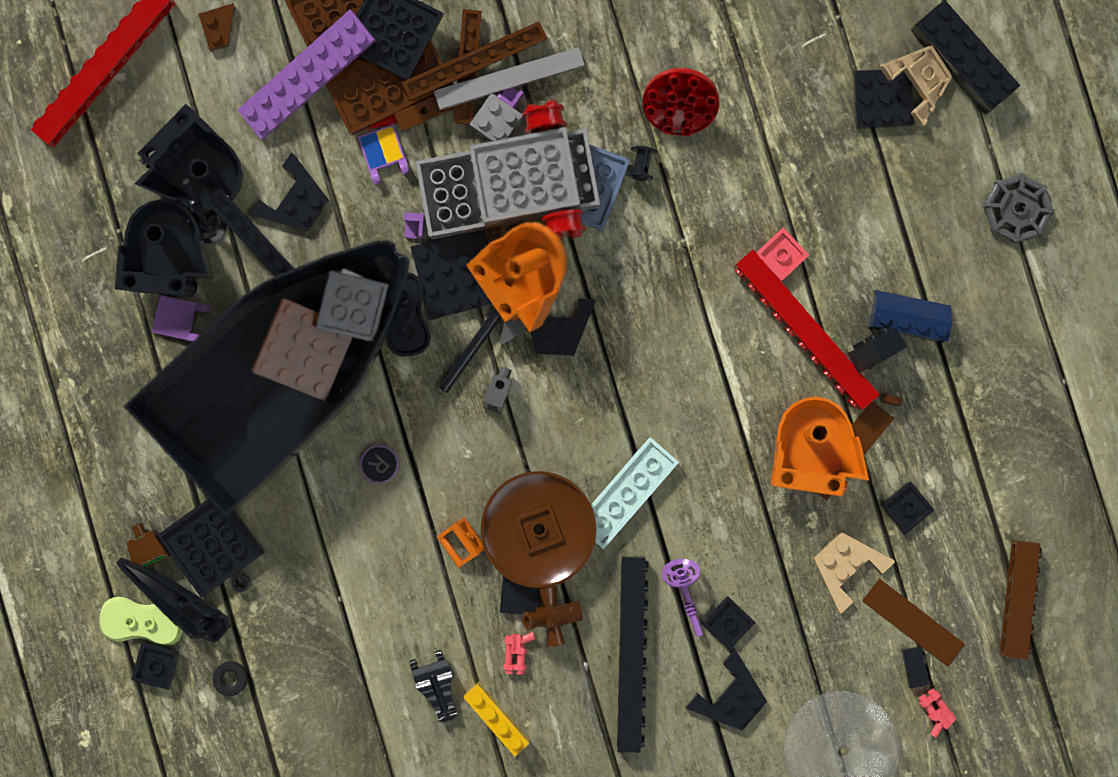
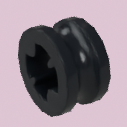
(240, 588)

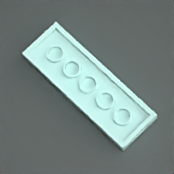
(630, 489)

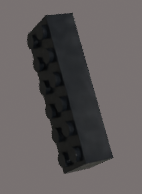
(966, 57)

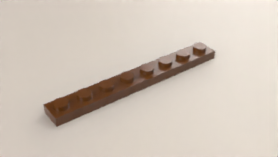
(474, 61)

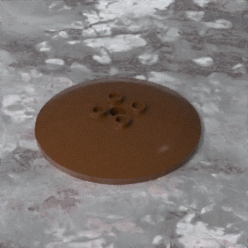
(510, 533)

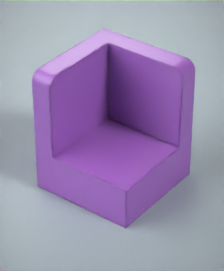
(512, 97)
(414, 225)

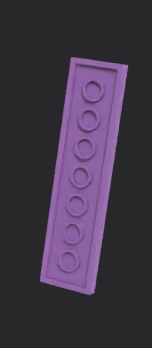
(306, 74)

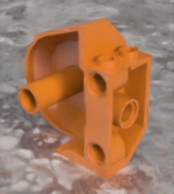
(522, 273)
(819, 462)

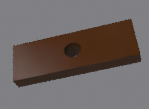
(413, 117)

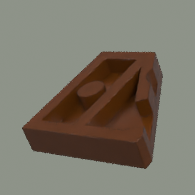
(217, 26)

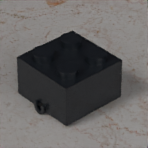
(876, 349)

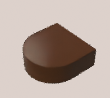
(892, 400)

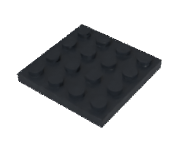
(400, 33)
(446, 278)
(210, 546)

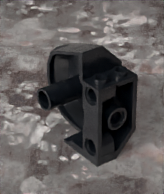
(193, 153)
(162, 251)

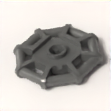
(1008, 212)

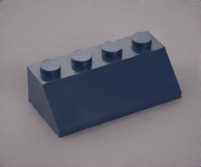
(911, 316)

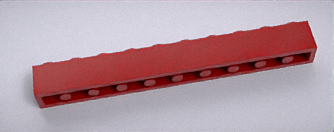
(100, 69)
(806, 331)

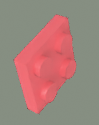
(782, 254)

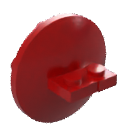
(680, 101)

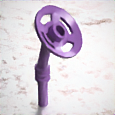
(681, 582)

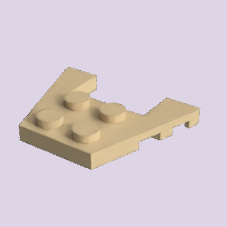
(927, 75)
(841, 560)

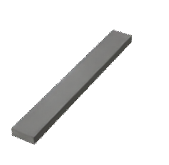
(509, 78)

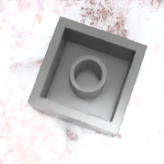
(496, 120)

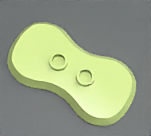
(127, 620)

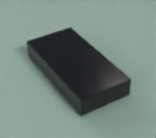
(915, 667)

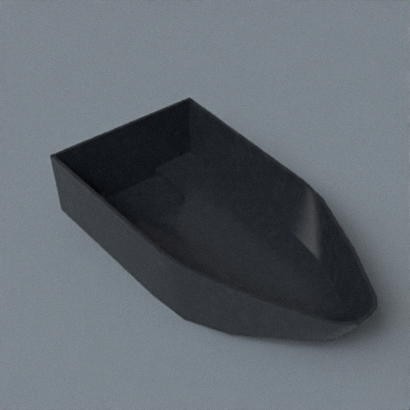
(242, 428)

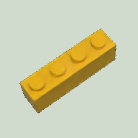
(496, 718)

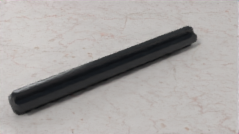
(470, 351)

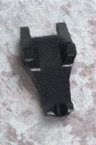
(435, 684)

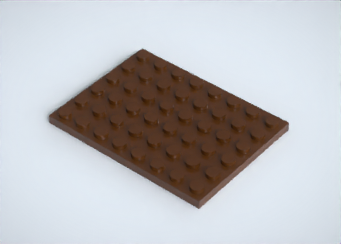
(361, 90)

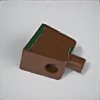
(146, 547)

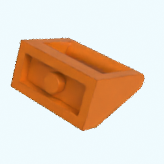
(468, 538)

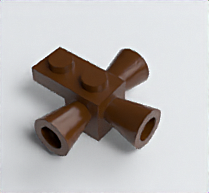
(552, 616)

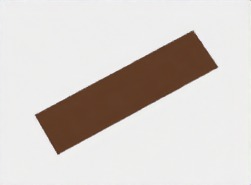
(869, 428)
(913, 622)

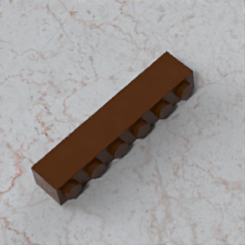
(1019, 599)

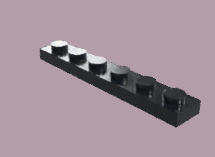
(248, 232)

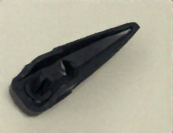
(178, 603)

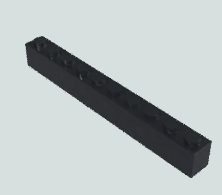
(631, 654)

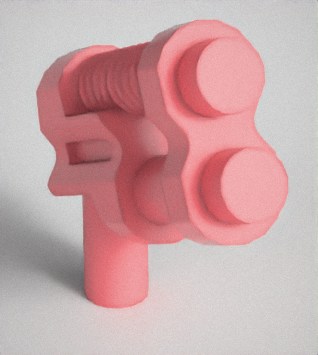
(515, 645)
(942, 716)

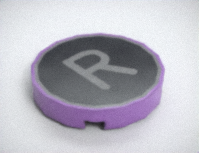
(379, 464)

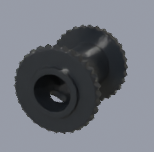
(642, 163)

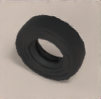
(219, 684)

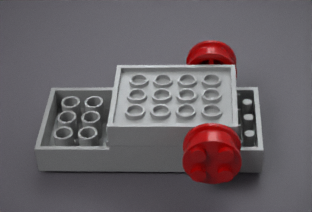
(513, 180)

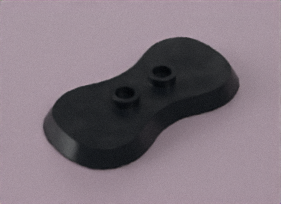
(408, 331)

